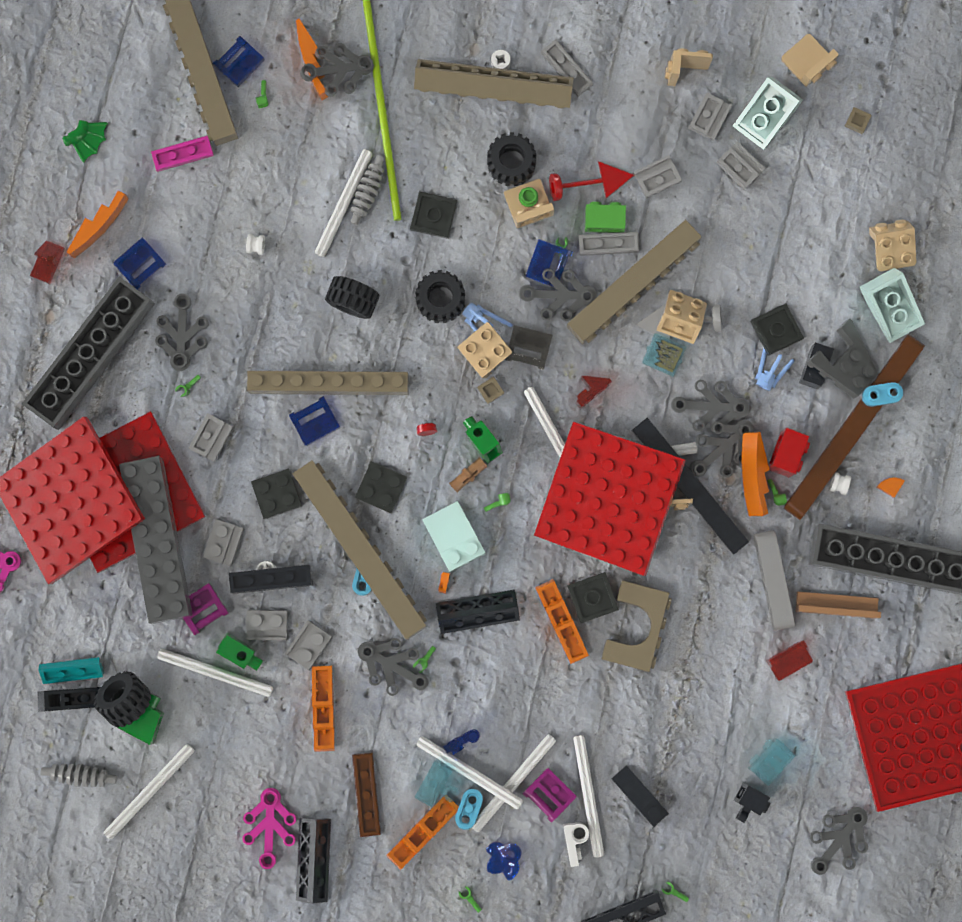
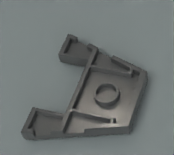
(853, 368)

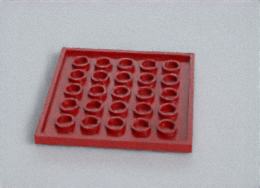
(139, 441)
(609, 498)
(68, 500)
(910, 736)

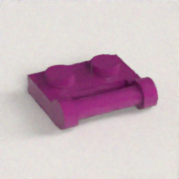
(200, 601)
(554, 789)

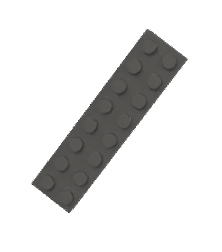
(88, 353)
(157, 542)
(887, 558)

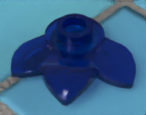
(501, 861)

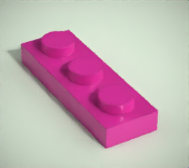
(182, 153)

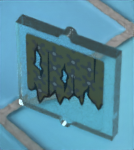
(664, 355)

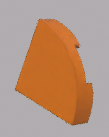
(891, 486)
(444, 582)

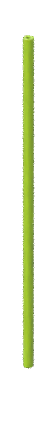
(382, 110)

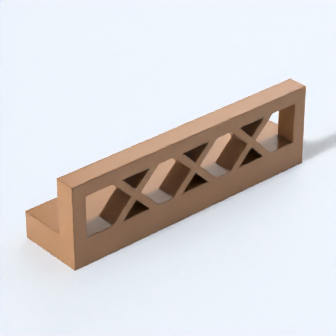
(837, 605)

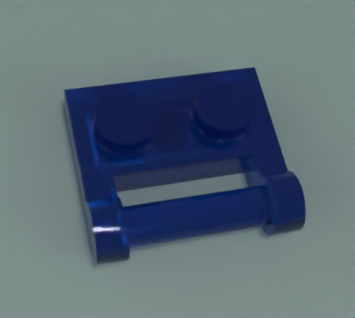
(243, 65)
(136, 257)
(543, 258)
(317, 427)
(457, 744)

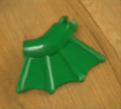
(86, 138)

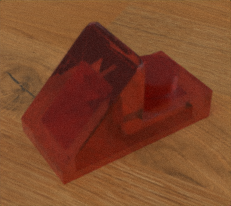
(47, 261)
(596, 386)

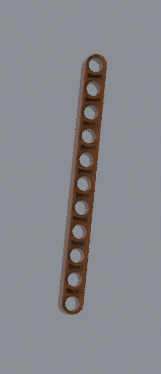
(851, 430)

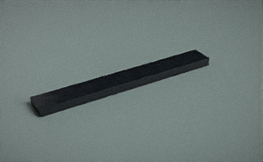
(693, 489)

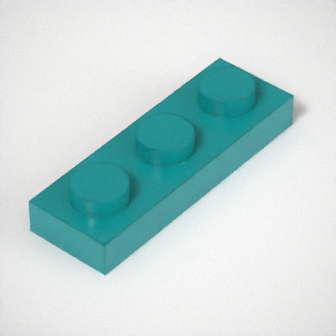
(71, 670)

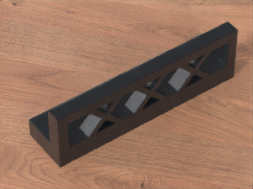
(270, 579)
(477, 615)
(316, 860)
(629, 907)

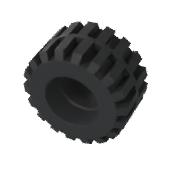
(506, 144)
(440, 280)
(352, 297)
(122, 699)

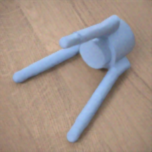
(475, 313)
(766, 379)

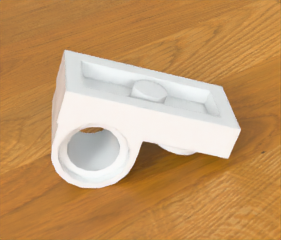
(573, 852)

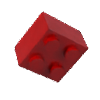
(788, 453)

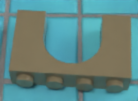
(654, 604)

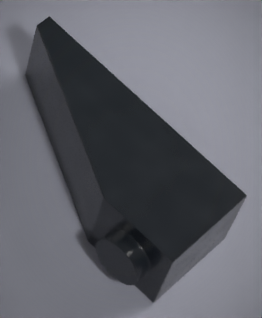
(67, 699)
(640, 796)

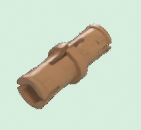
(468, 474)

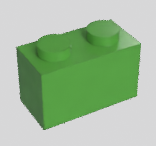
(605, 218)

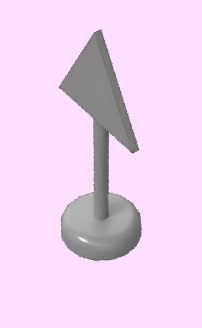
(651, 321)

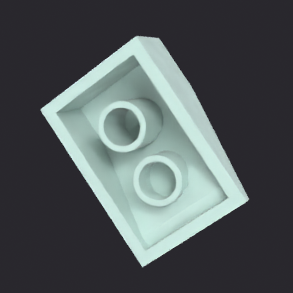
(767, 112)
(892, 304)
(453, 536)

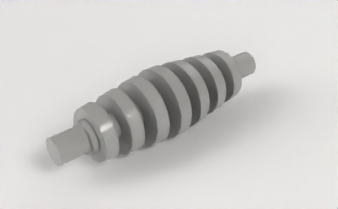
(367, 190)
(78, 776)

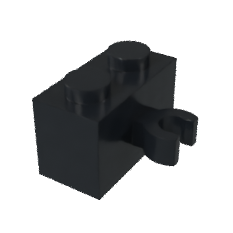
(810, 376)
(751, 801)

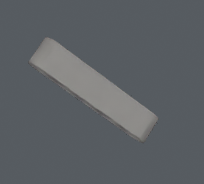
(774, 580)

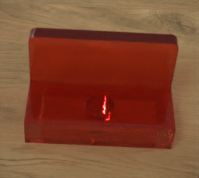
(789, 660)

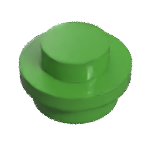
(528, 197)

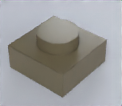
(858, 120)
(490, 390)

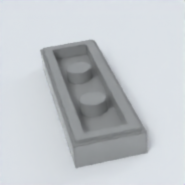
(566, 66)
(608, 243)

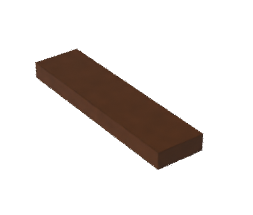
(366, 794)

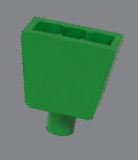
(486, 444)
(231, 646)
(148, 723)

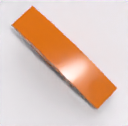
(308, 50)
(92, 230)
(753, 473)
(562, 621)
(323, 708)
(422, 832)

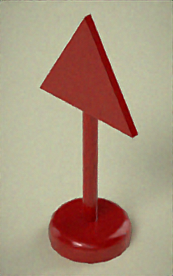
(610, 177)

